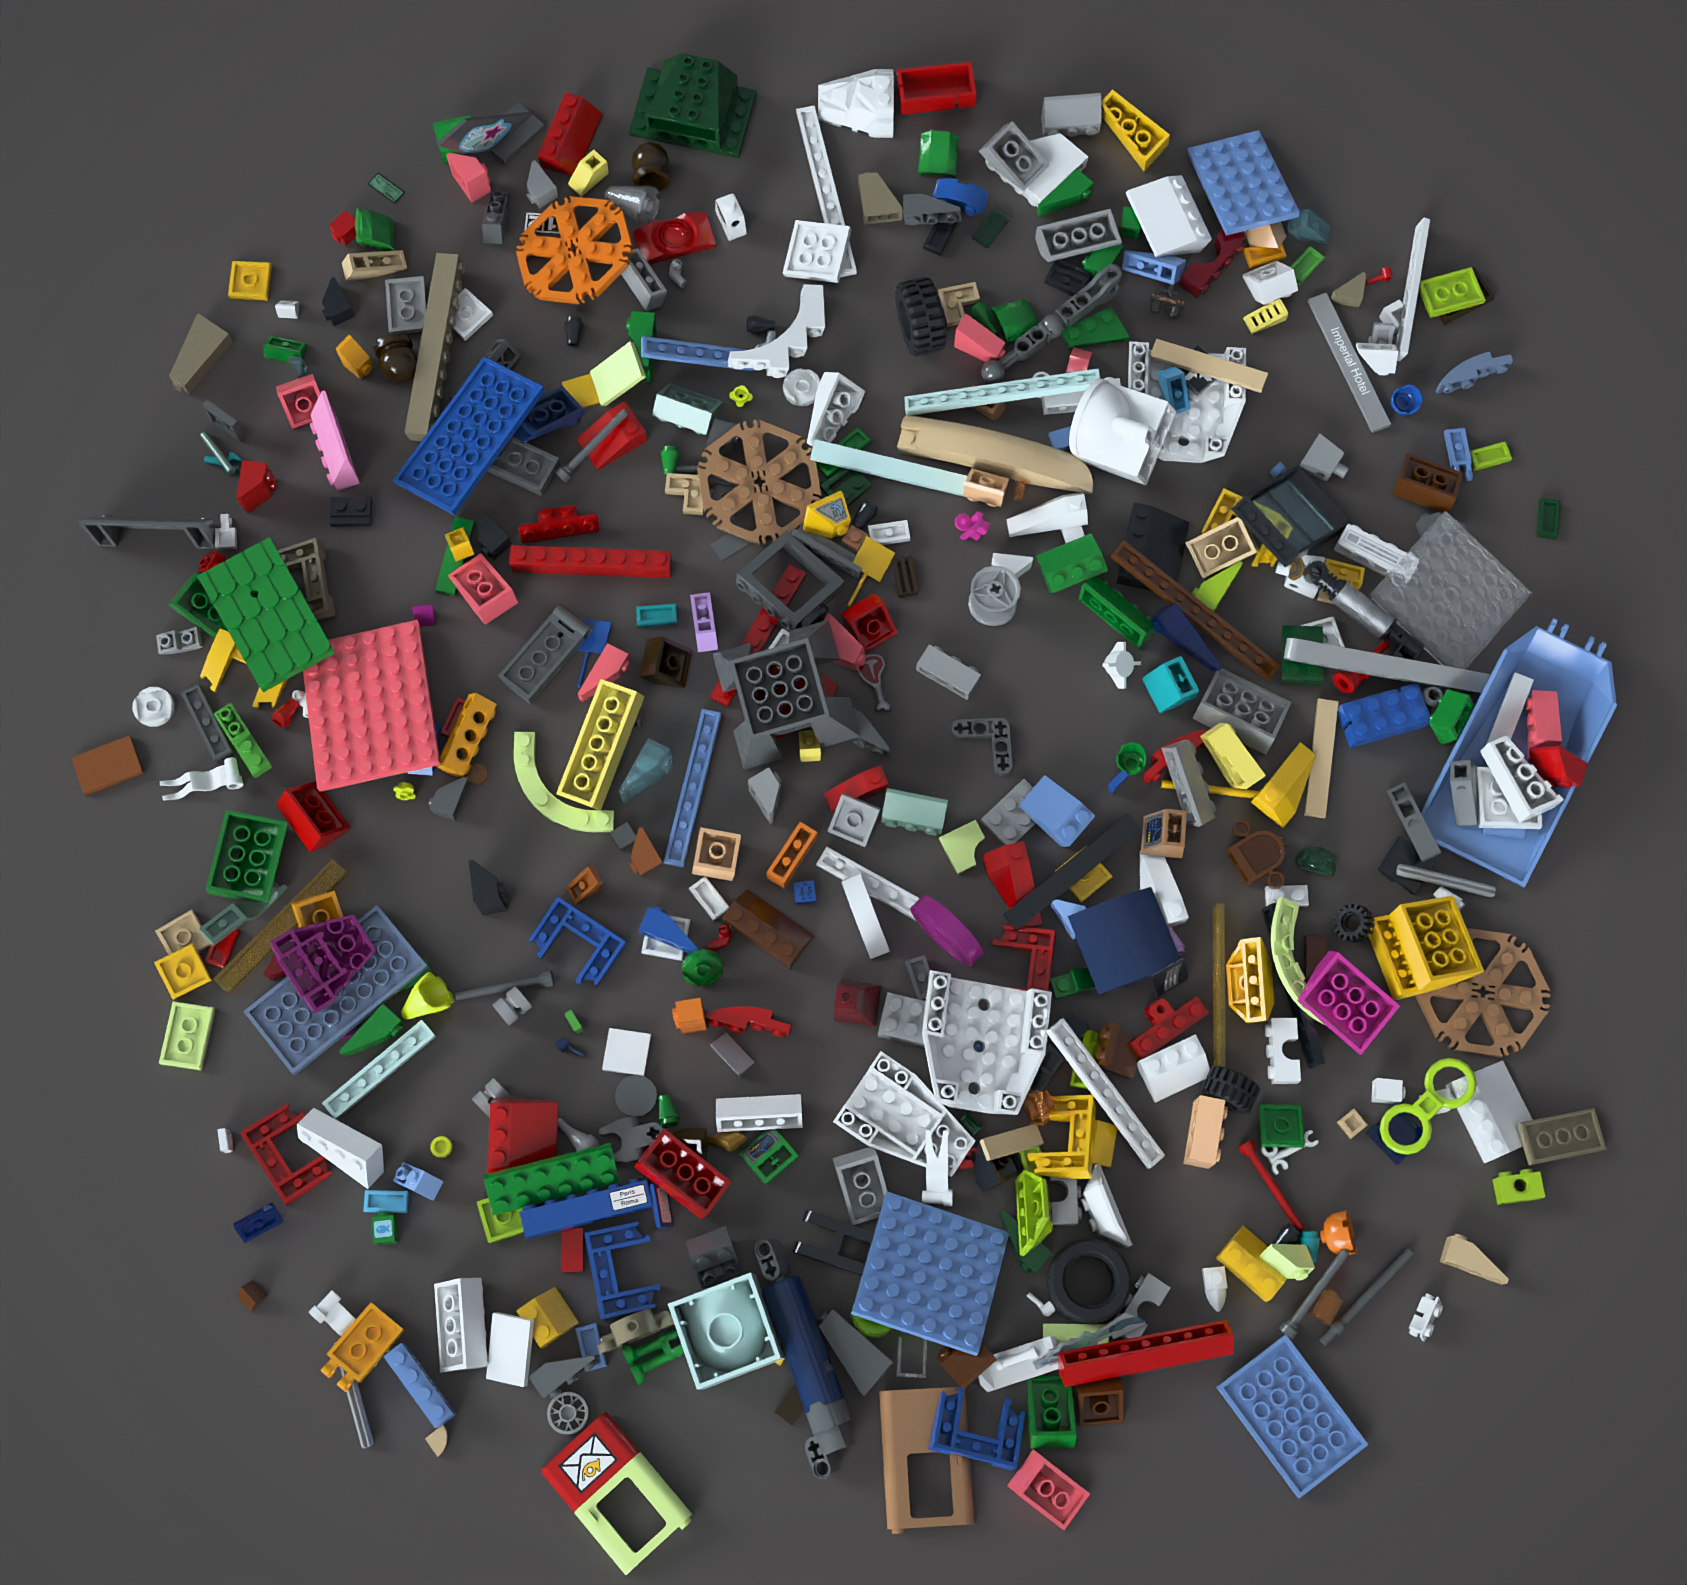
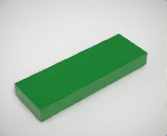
(856, 439)

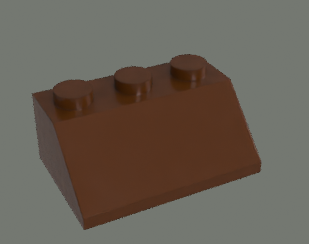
(1427, 483)

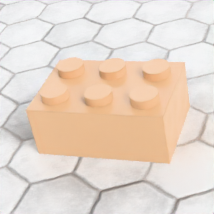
(1205, 1132)

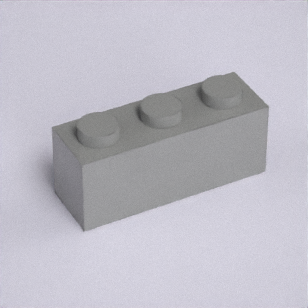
(644, 281)
(948, 671)

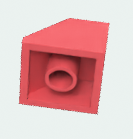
(470, 175)
(299, 399)

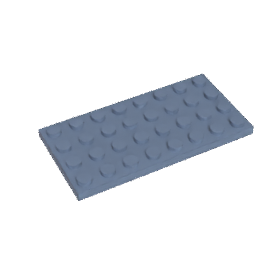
(302, 1035)

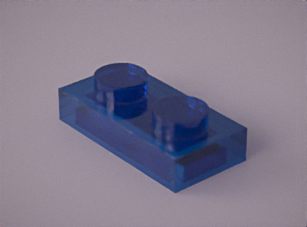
(258, 1222)

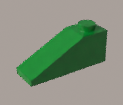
(1067, 194)
(376, 1030)

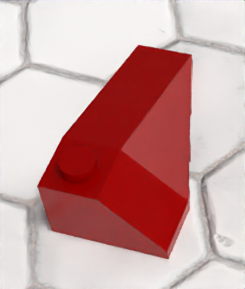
(1012, 875)

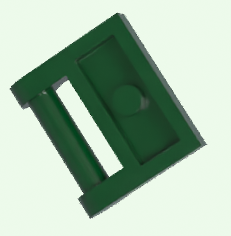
(851, 489)

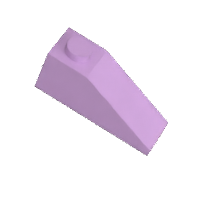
(704, 622)

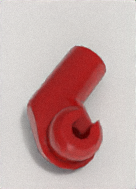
(722, 940)

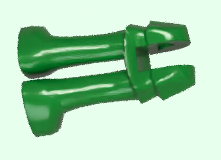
(634, 1354)

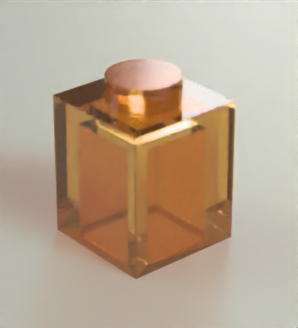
(1326, 1306)

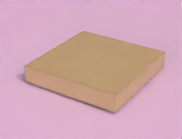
(182, 933)

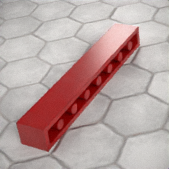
(590, 561)
(1145, 1353)

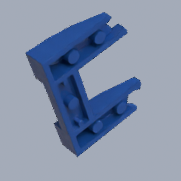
(563, 915)
(599, 1248)
(1000, 1452)

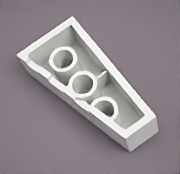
(1519, 780)
(343, 1146)

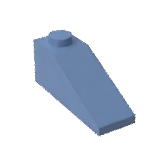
(1163, 268)

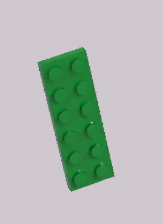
(551, 1179)

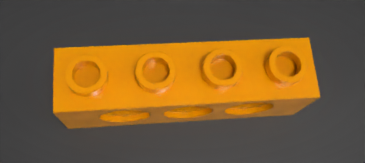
(448, 759)

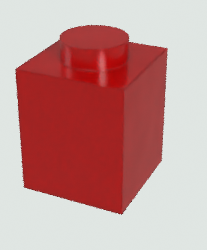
(343, 228)

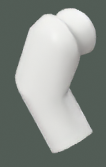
(300, 697)

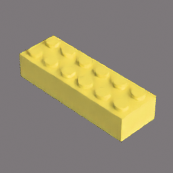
(600, 744)

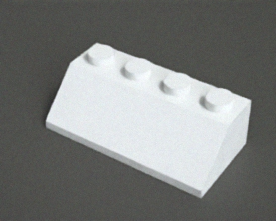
(461, 1324)

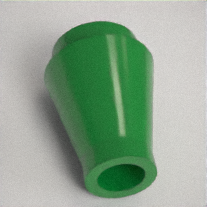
(669, 459)
(667, 1113)

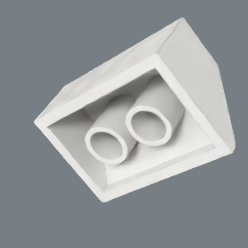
(1174, 1068)

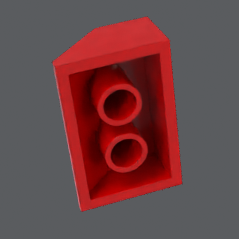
(312, 815)

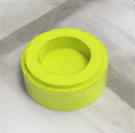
(441, 1147)

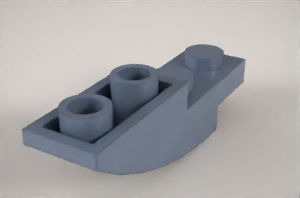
(1467, 372)

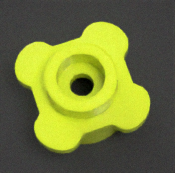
(741, 390)
(404, 791)

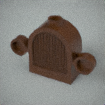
(1257, 855)

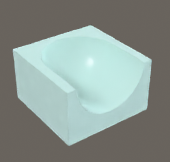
(726, 1331)

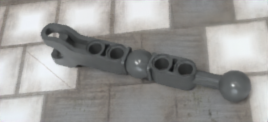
(1053, 325)

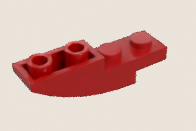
(1159, 761)
(740, 1017)

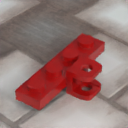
(1166, 1024)

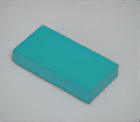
(656, 615)

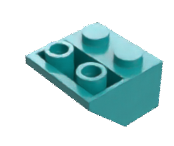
(1171, 685)

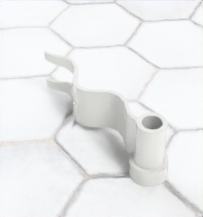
(207, 781)
(937, 1173)
(333, 1313)

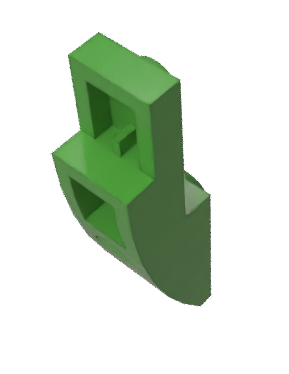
(243, 740)

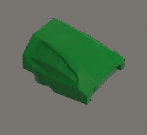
(938, 153)
(374, 230)
(1014, 319)

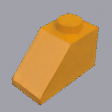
(354, 357)

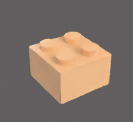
(716, 854)

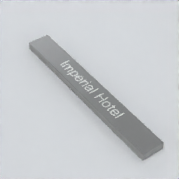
(1349, 363)

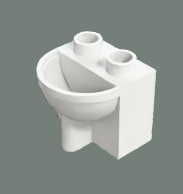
(1120, 430)

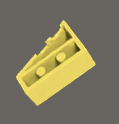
(1232, 757)

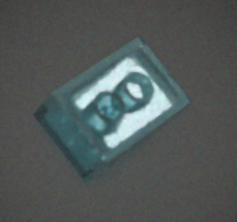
(648, 769)

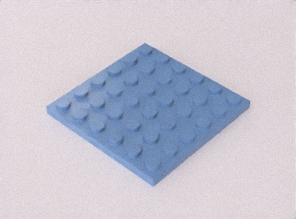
(931, 1273)

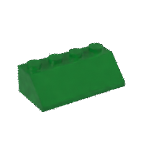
(1116, 611)

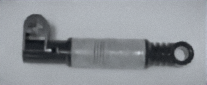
(1364, 611)

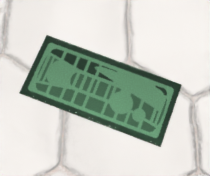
(386, 187)

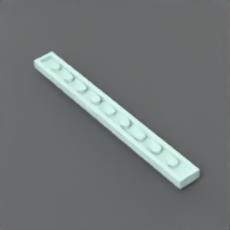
(1000, 392)

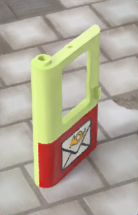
(595, 1466)

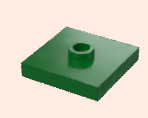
(1281, 1125)

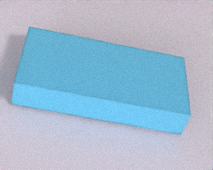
(386, 1201)

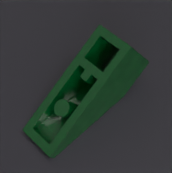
(1032, 1260)

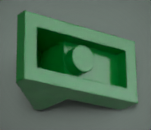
(1072, 983)

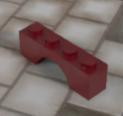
(1199, 276)

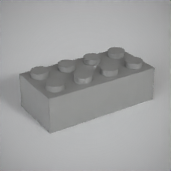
(903, 1020)

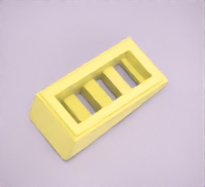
(1271, 307)

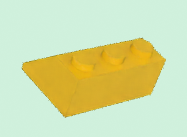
(1244, 1261)

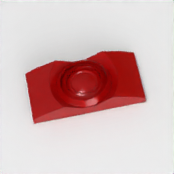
(674, 237)

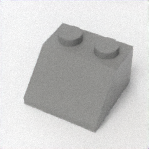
(766, 792)

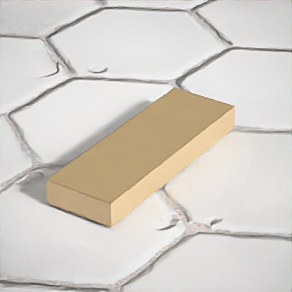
(1011, 1142)

